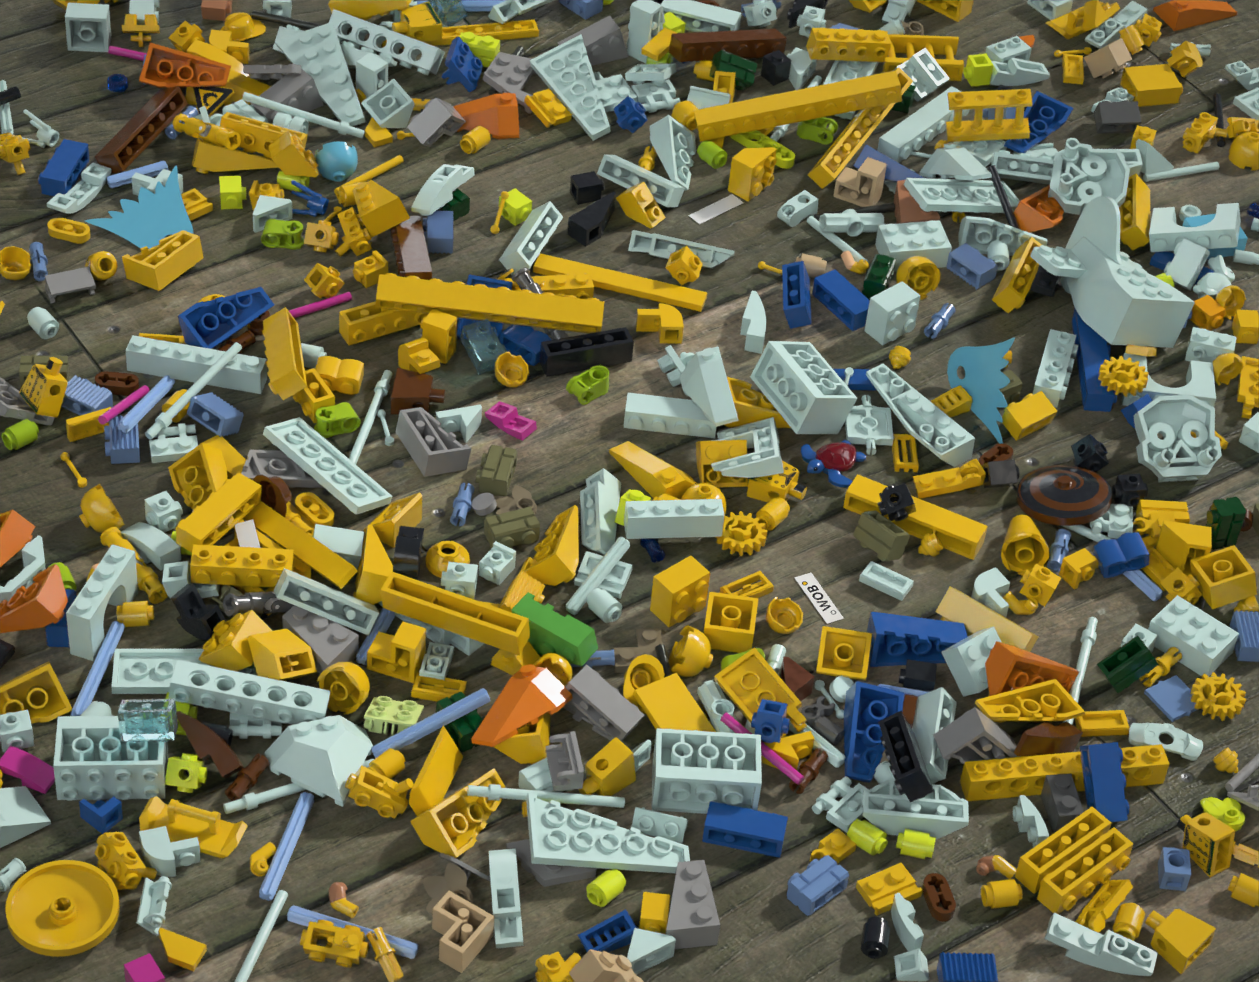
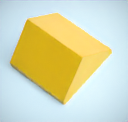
(398, 513)
(843, 653)

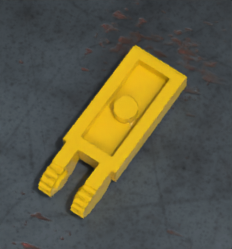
(947, 480)
(1103, 904)

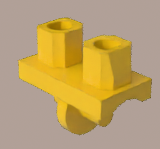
(130, 26)
(1241, 125)

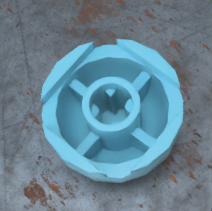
(336, 161)

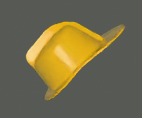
(243, 26)
(641, 672)

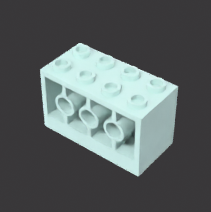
(803, 387)
(98, 765)
(703, 768)

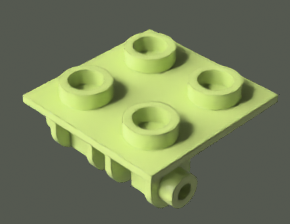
(390, 711)

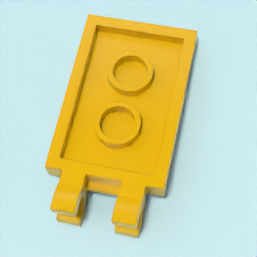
(1249, 386)
(753, 679)

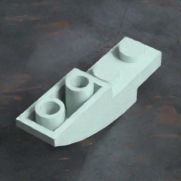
(1109, 30)
(439, 188)
(505, 898)
(1104, 951)

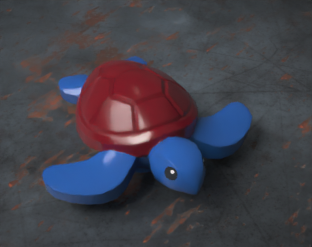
(832, 460)

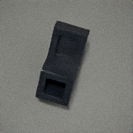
(1045, 282)
(408, 551)
(194, 615)

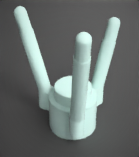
(45, 134)

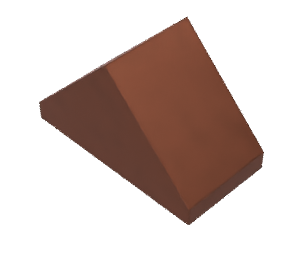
(797, 678)

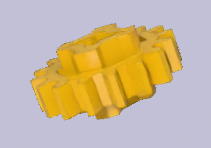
(1123, 376)
(742, 534)
(1218, 696)

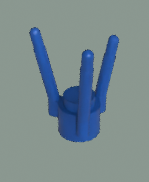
(315, 202)

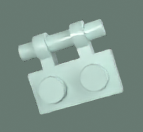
(649, 93)
(173, 449)
(1115, 521)
(251, 726)
(847, 809)

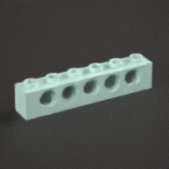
(430, 58)
(247, 694)

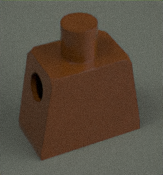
(414, 391)

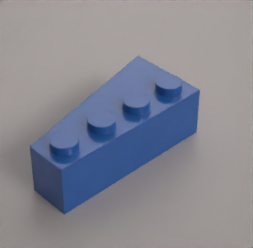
(912, 638)

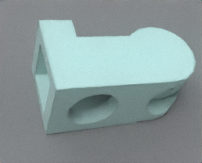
(797, 209)

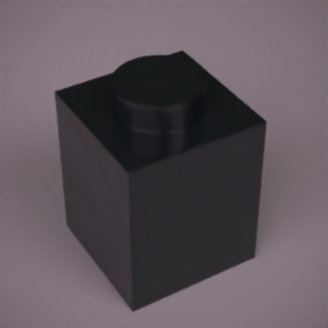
(776, 67)
(586, 187)
(1000, 473)
(918, 675)

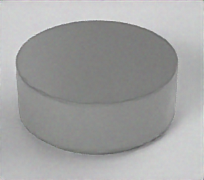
(484, 504)

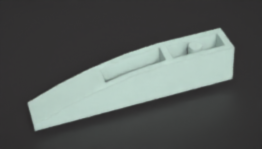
(350, 53)
(923, 418)

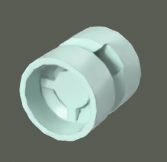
(297, 123)

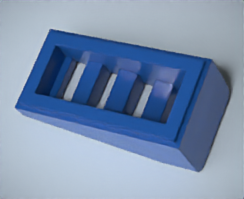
(613, 923)

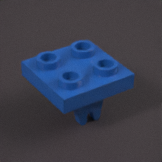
(462, 65)

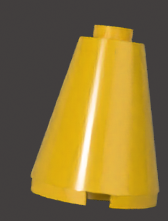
(1023, 546)

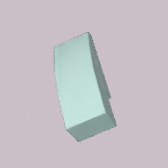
(1017, 72)
(754, 324)
(152, 544)

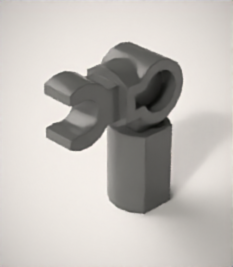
(820, 724)

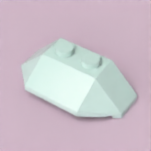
(935, 814)

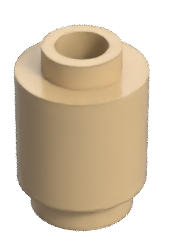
(814, 265)

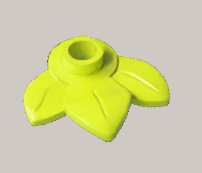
(1226, 811)

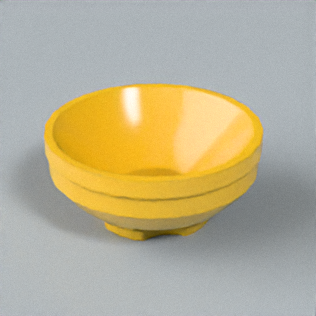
(437, 561)

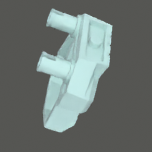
(1074, 177)
(1175, 419)

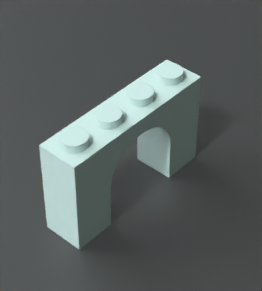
(1219, 233)
(1198, 379)
(110, 583)

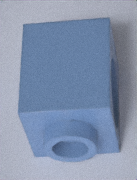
(1174, 869)

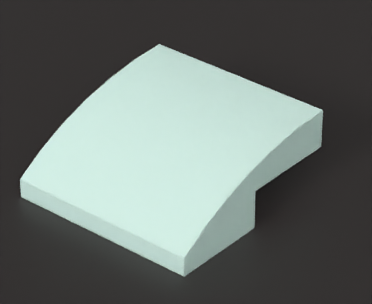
(925, 73)

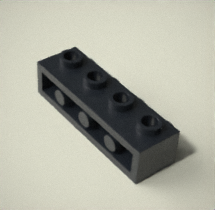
(586, 351)
(905, 757)

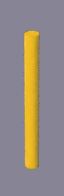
(375, 171)

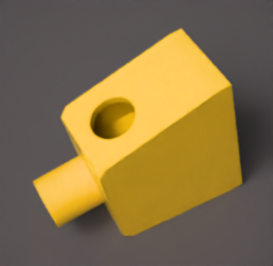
(609, 770)
(1179, 937)

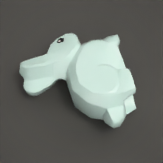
(1212, 283)

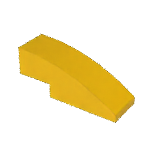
(213, 53)

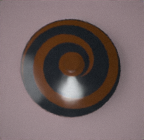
(1064, 495)

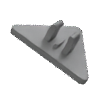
(1250, 798)
(466, 868)

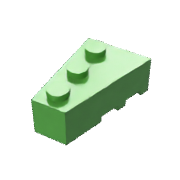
(556, 633)

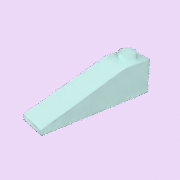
(675, 149)
(954, 163)
(981, 231)
(708, 386)

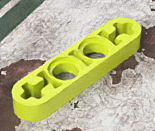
(784, 156)

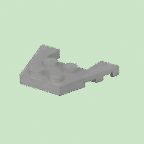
(268, 72)
(509, 75)

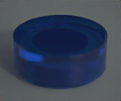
(117, 83)

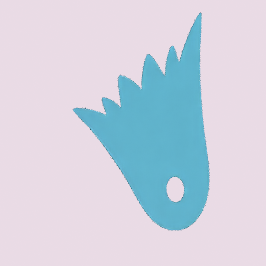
(150, 218)
(982, 380)

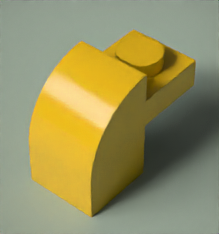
(224, 41)
(1185, 58)
(664, 320)
(417, 356)

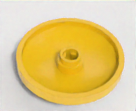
(62, 908)

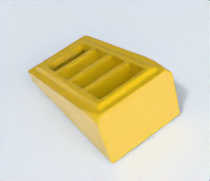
(960, 399)

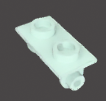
(659, 824)
(153, 904)

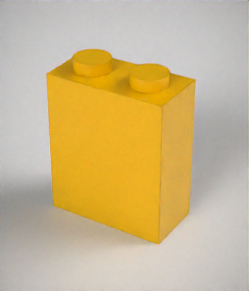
(1152, 84)

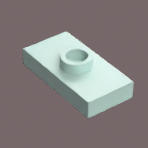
(886, 580)

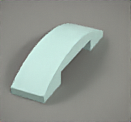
(83, 192)

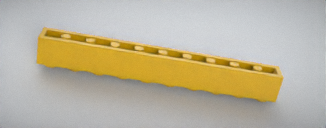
(798, 105)
(488, 303)

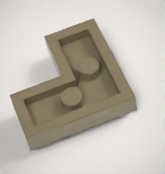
(646, 642)

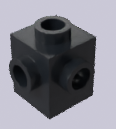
(1089, 454)
(1129, 490)
(896, 502)

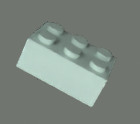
(914, 239)
(1197, 635)

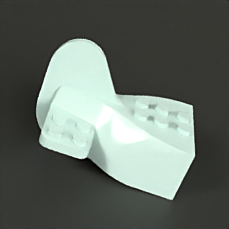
(1109, 288)

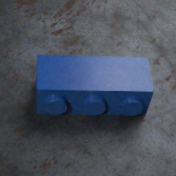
(64, 168)
(796, 294)
(841, 299)
(1105, 780)
(745, 829)

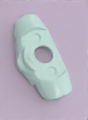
(1183, 743)

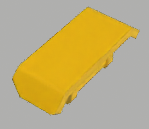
(1070, 23)
(435, 774)
(186, 822)

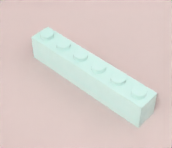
(918, 128)
(191, 362)

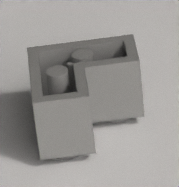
(434, 121)

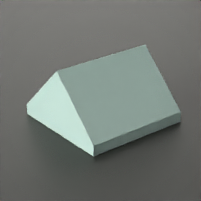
(390, 106)

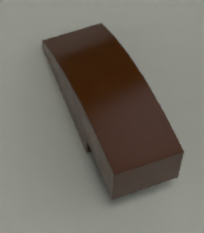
(1048, 740)
(210, 745)

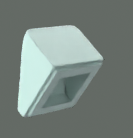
(641, 754)
(911, 966)

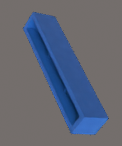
(1090, 355)

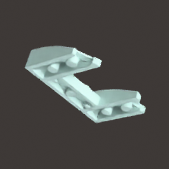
(766, 458)

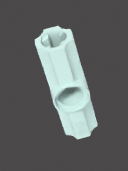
(850, 222)
(715, 705)

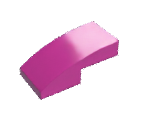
(508, 420)
(30, 769)

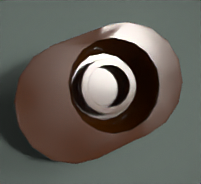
(274, 493)

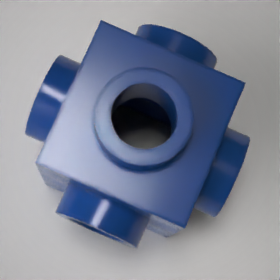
(630, 114)
(771, 721)

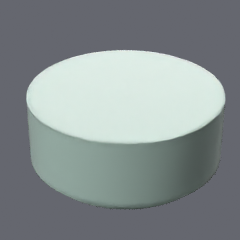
(1189, 211)
(839, 687)

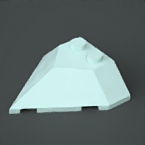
(321, 755)

